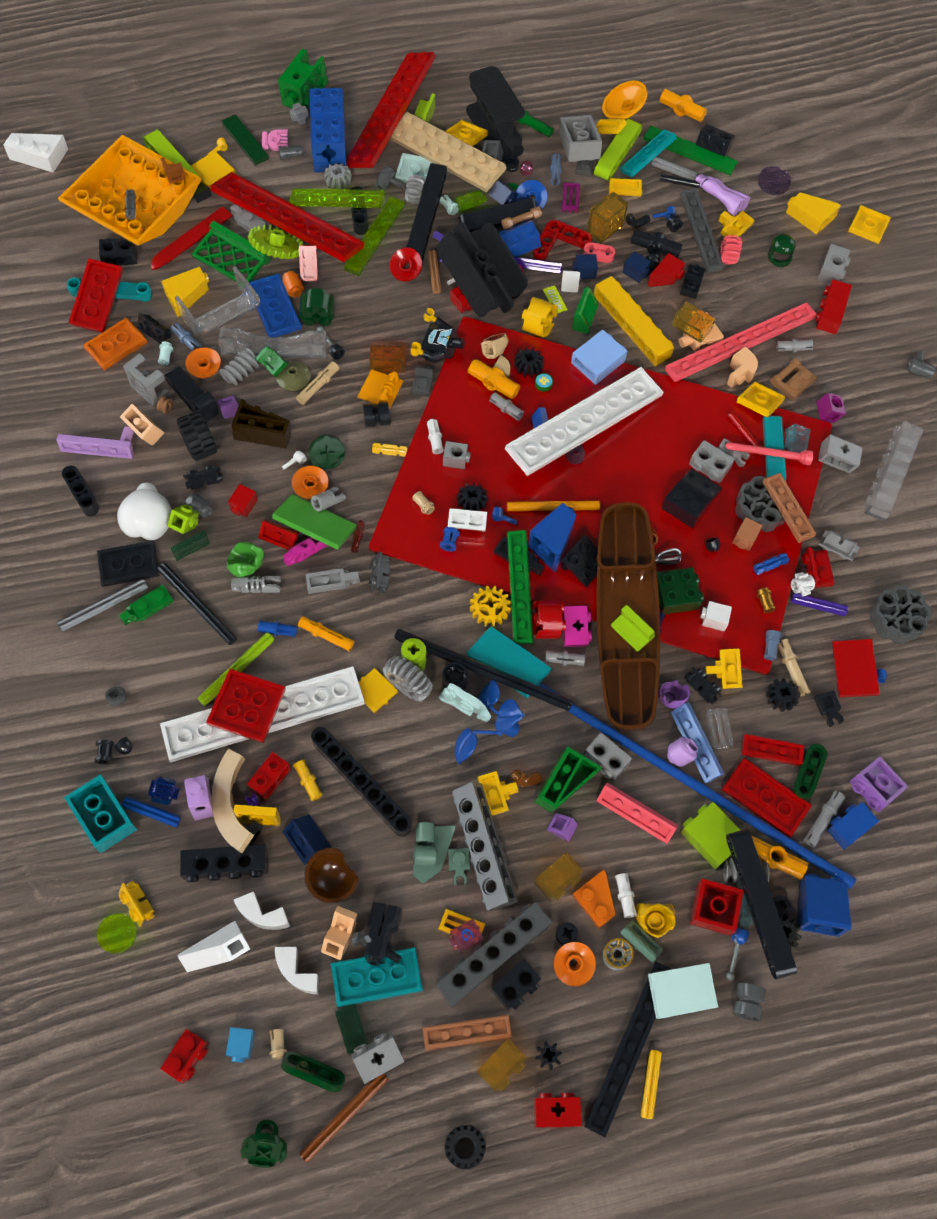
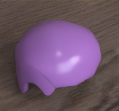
(673, 694)

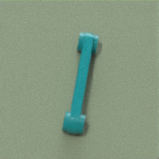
(126, 290)

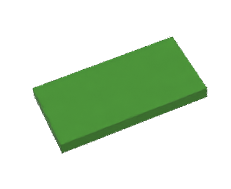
(319, 525)

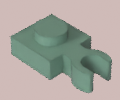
(459, 863)

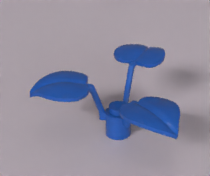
(506, 722)

